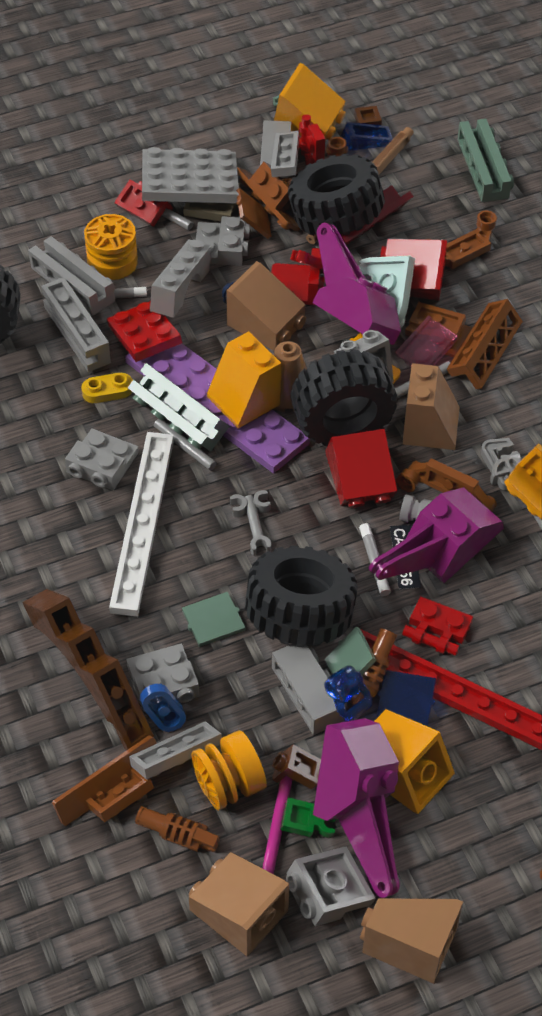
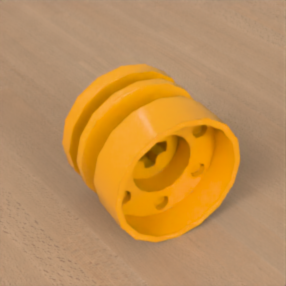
(111, 245)
(232, 768)

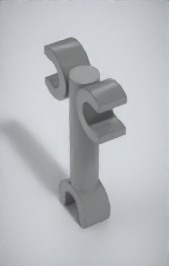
(253, 506)

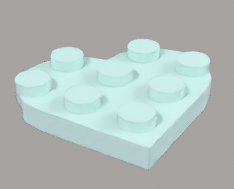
(393, 273)

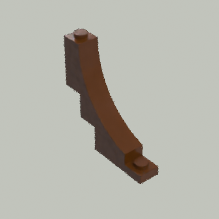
(101, 673)

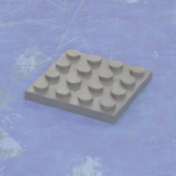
(189, 175)

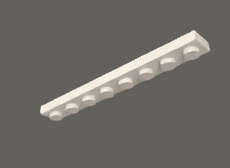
(141, 525)

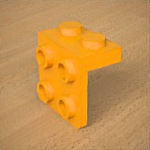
(526, 481)

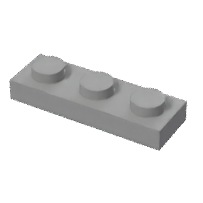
(285, 154)
(174, 750)

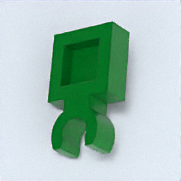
(299, 819)

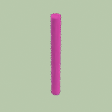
(275, 829)

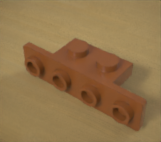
(271, 191)
(107, 789)

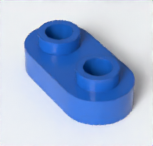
(162, 707)

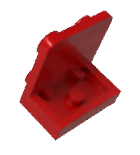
(301, 279)

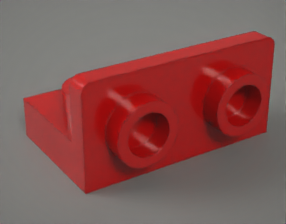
(131, 201)

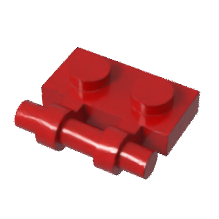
(311, 141)
(439, 620)

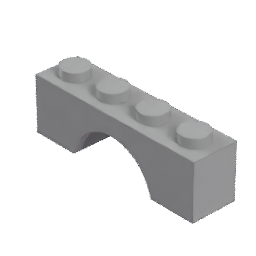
(171, 285)

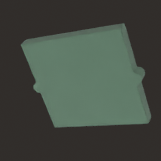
(213, 619)
(351, 651)

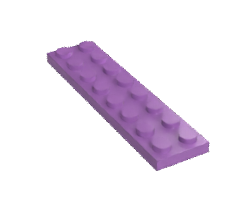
(266, 439)

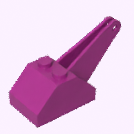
(349, 293)
(441, 538)
(352, 785)

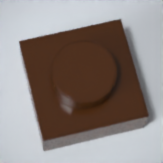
(368, 115)

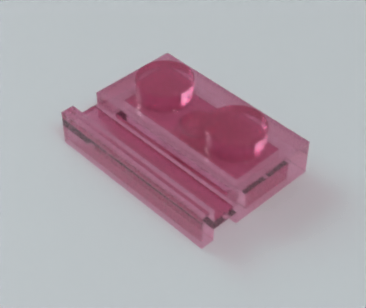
(427, 343)

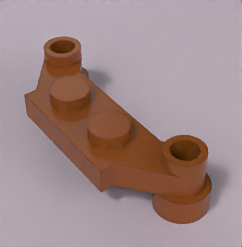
(473, 243)
(442, 479)

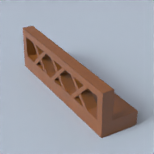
(483, 336)

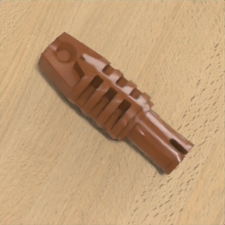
(375, 673)
(178, 829)

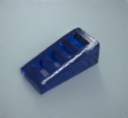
(359, 136)

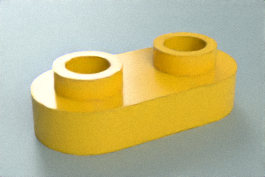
(106, 387)

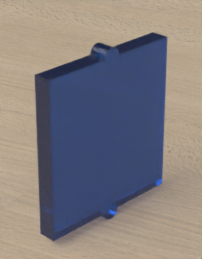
(407, 695)

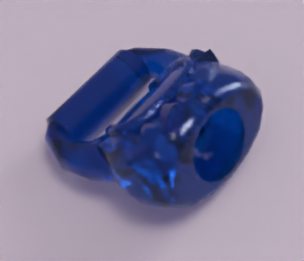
(343, 686)

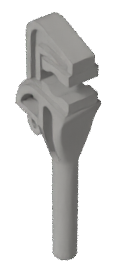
(502, 467)

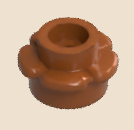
(336, 146)

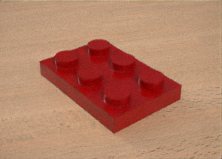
(144, 331)

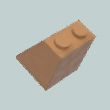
(264, 307)
(430, 410)
(240, 901)
(411, 933)

